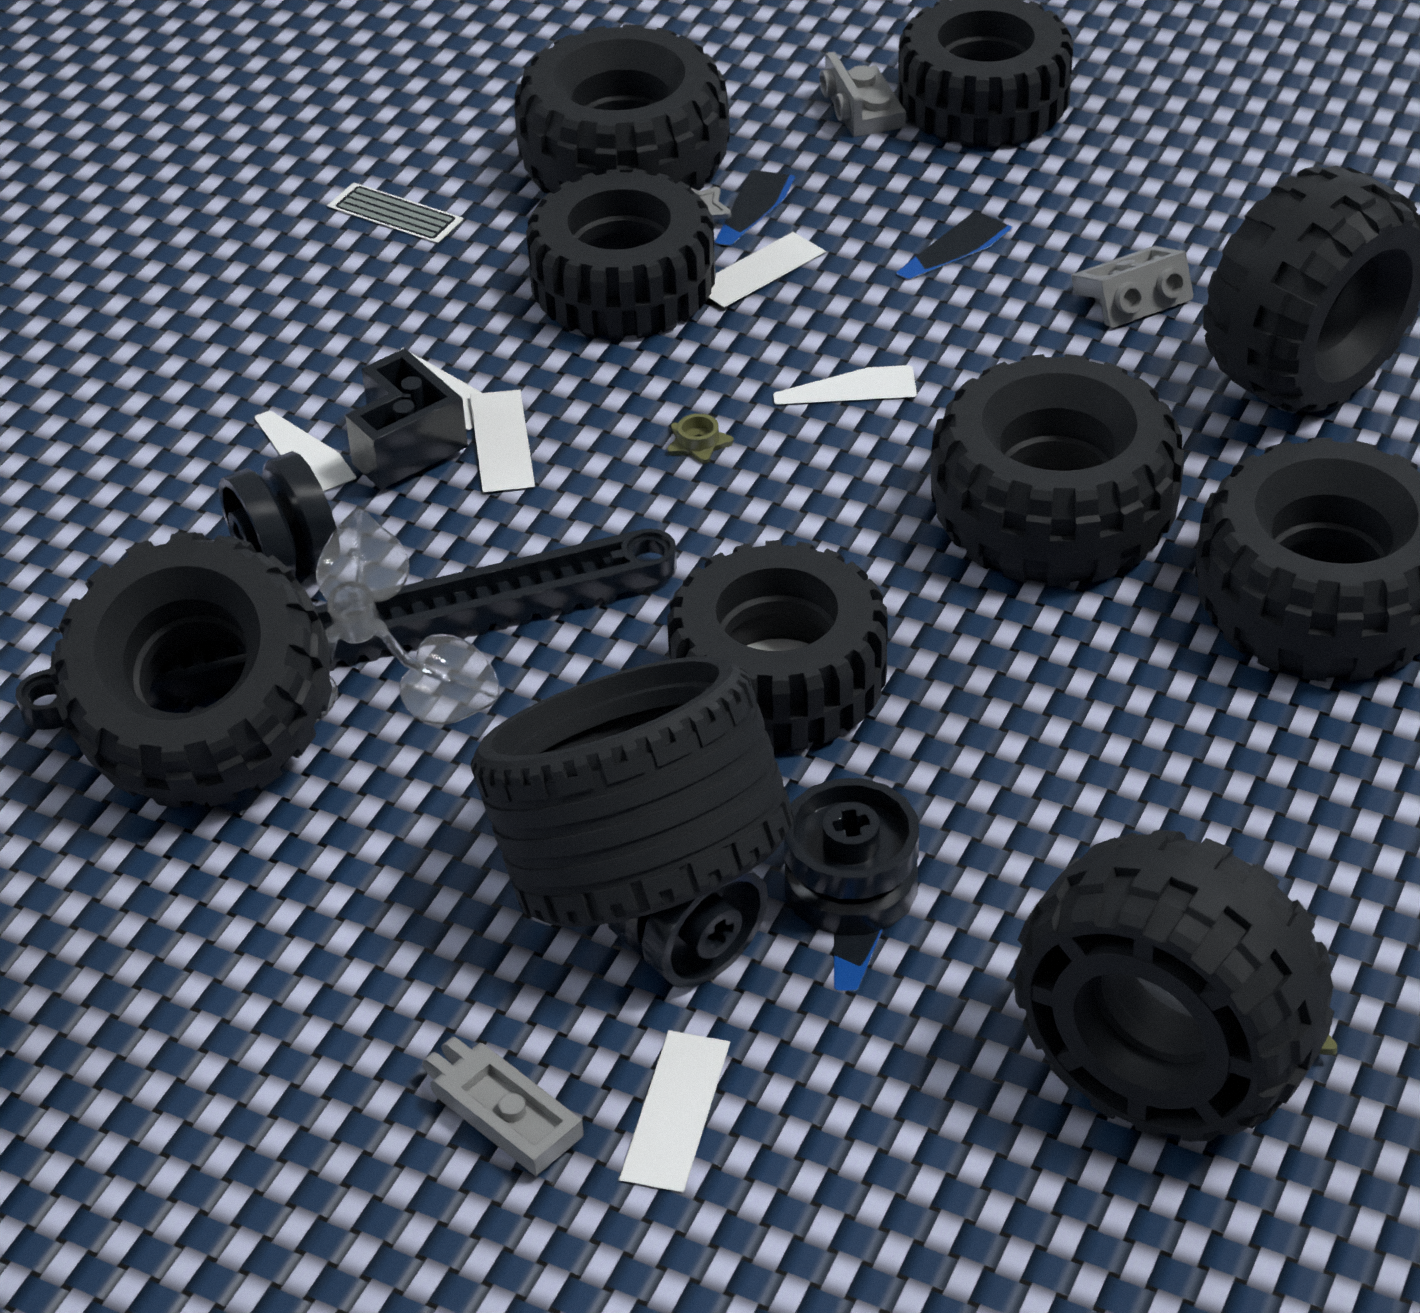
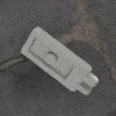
(503, 1104)

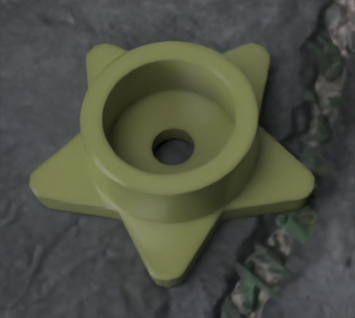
(698, 437)

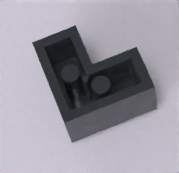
(406, 420)

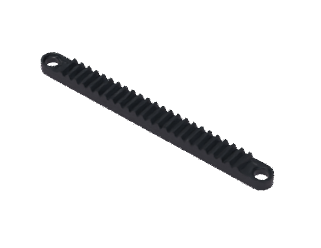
(420, 610)

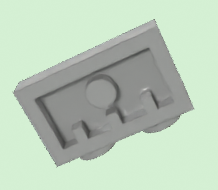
(861, 97)
(1137, 284)

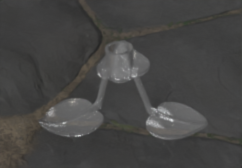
(371, 565)

